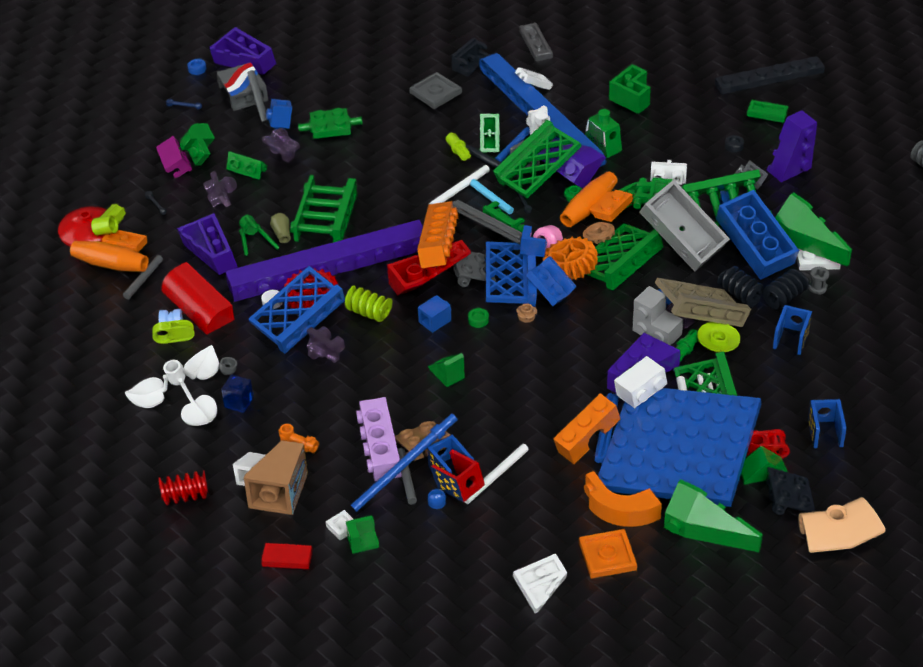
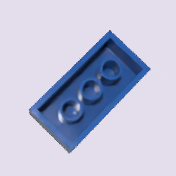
(757, 234)

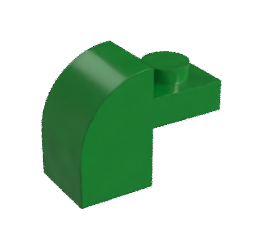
(197, 142)

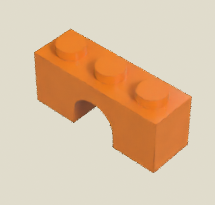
(574, 438)

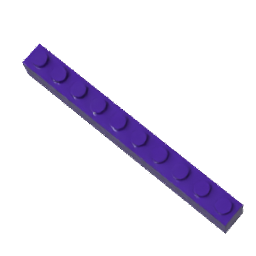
(332, 257)

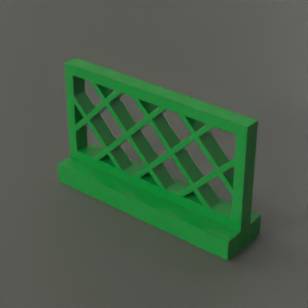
(528, 151)
(628, 261)
(721, 371)

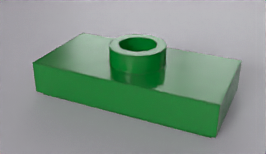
(767, 111)

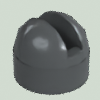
(232, 365)

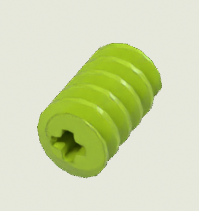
(368, 304)

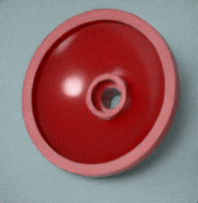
(77, 225)

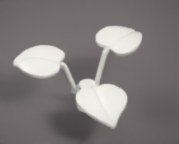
(198, 412)

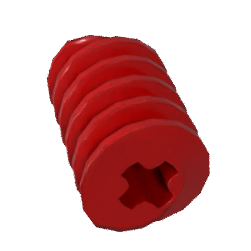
(183, 488)

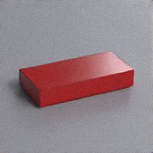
(286, 556)

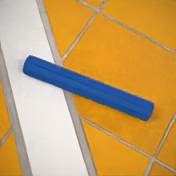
(604, 439)

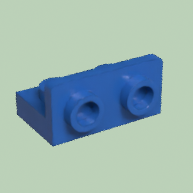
(551, 281)

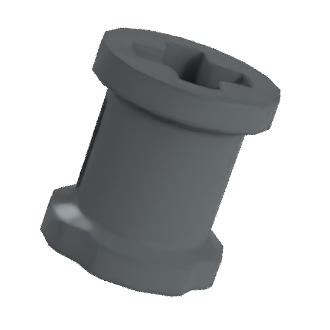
(819, 276)

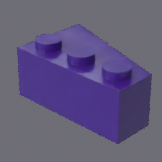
(239, 49)
(795, 148)
(208, 243)
(645, 345)

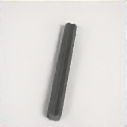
(488, 221)

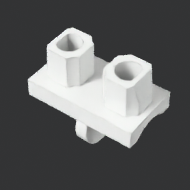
(537, 118)
(669, 171)

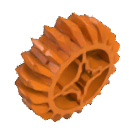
(574, 256)

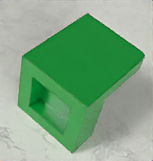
(362, 534)

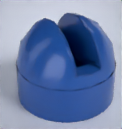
(436, 499)

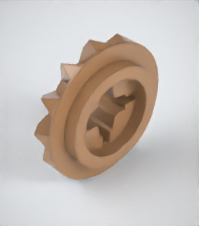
(599, 232)

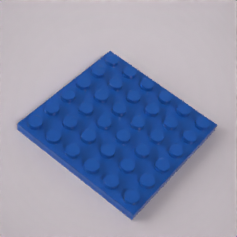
(682, 438)

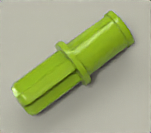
(458, 146)

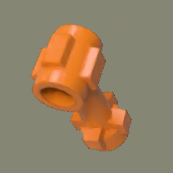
(287, 433)

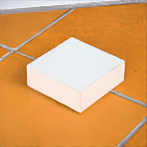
(338, 525)

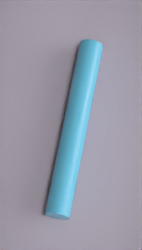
(491, 196)

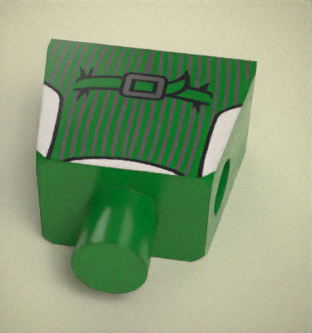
(604, 133)

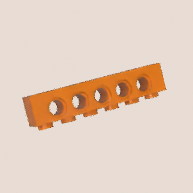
(437, 234)

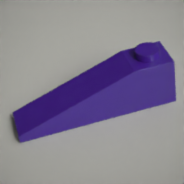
(580, 166)

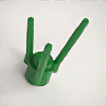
(250, 227)

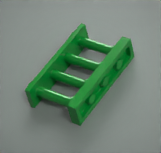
(727, 183)
(340, 217)

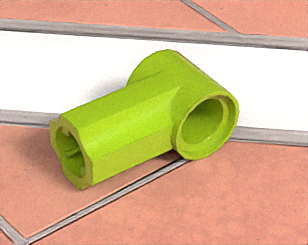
(108, 221)

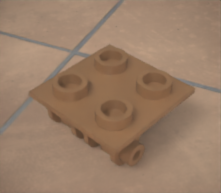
(411, 437)

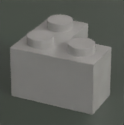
(653, 319)

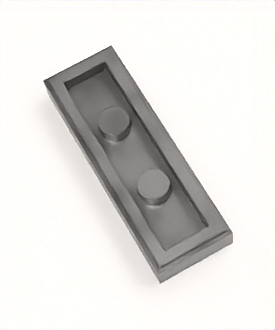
(535, 42)

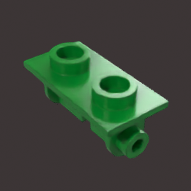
(245, 165)

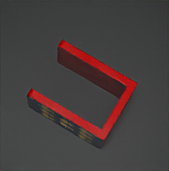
(456, 485)

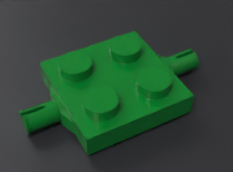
(330, 123)

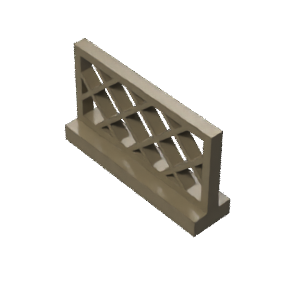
(703, 303)

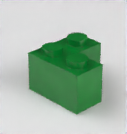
(630, 89)

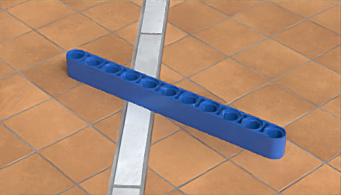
(527, 97)

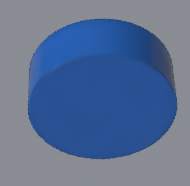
(196, 66)

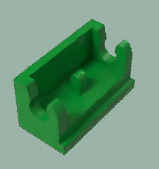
(497, 214)

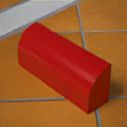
(197, 298)

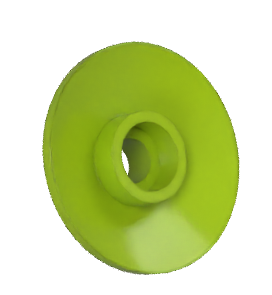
(718, 337)

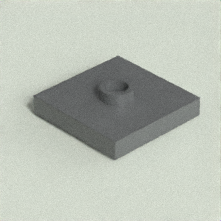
(435, 90)

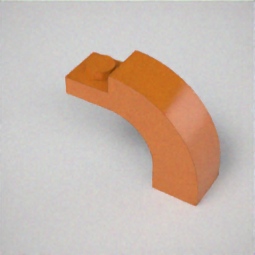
(621, 509)

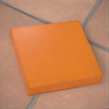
(607, 553)

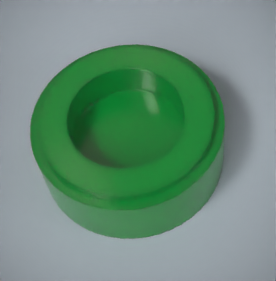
(478, 317)

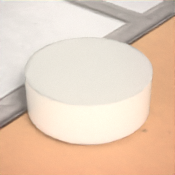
(268, 295)

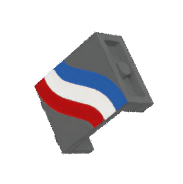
(238, 86)

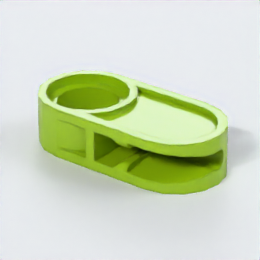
(177, 331)

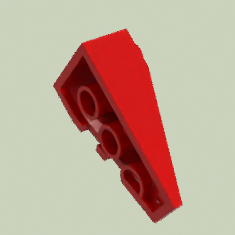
(408, 274)

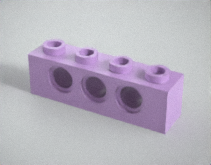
(379, 436)

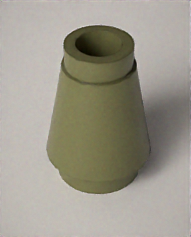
(281, 227)

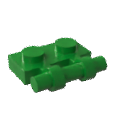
(643, 186)

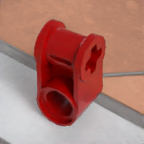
(770, 441)

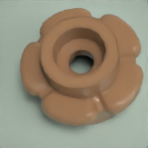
(526, 312)

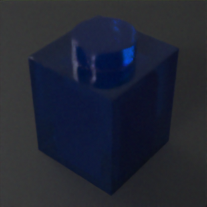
(237, 393)

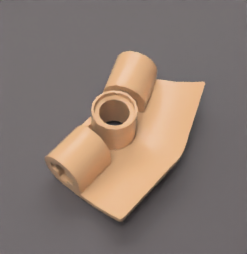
(840, 526)

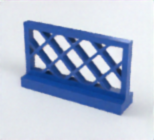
(527, 263)
(311, 317)

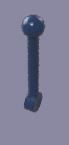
(170, 102)

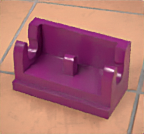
(173, 157)

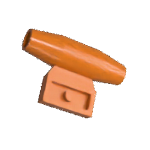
(596, 199)
(115, 252)

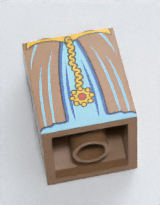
(277, 479)

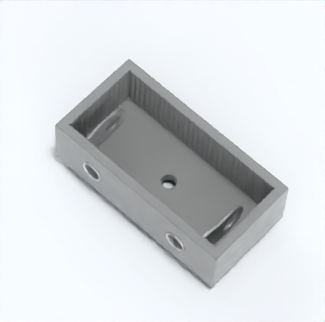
(676, 209)

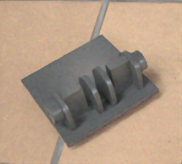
(471, 268)

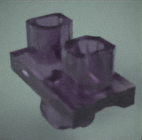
(281, 143)
(218, 189)
(321, 345)

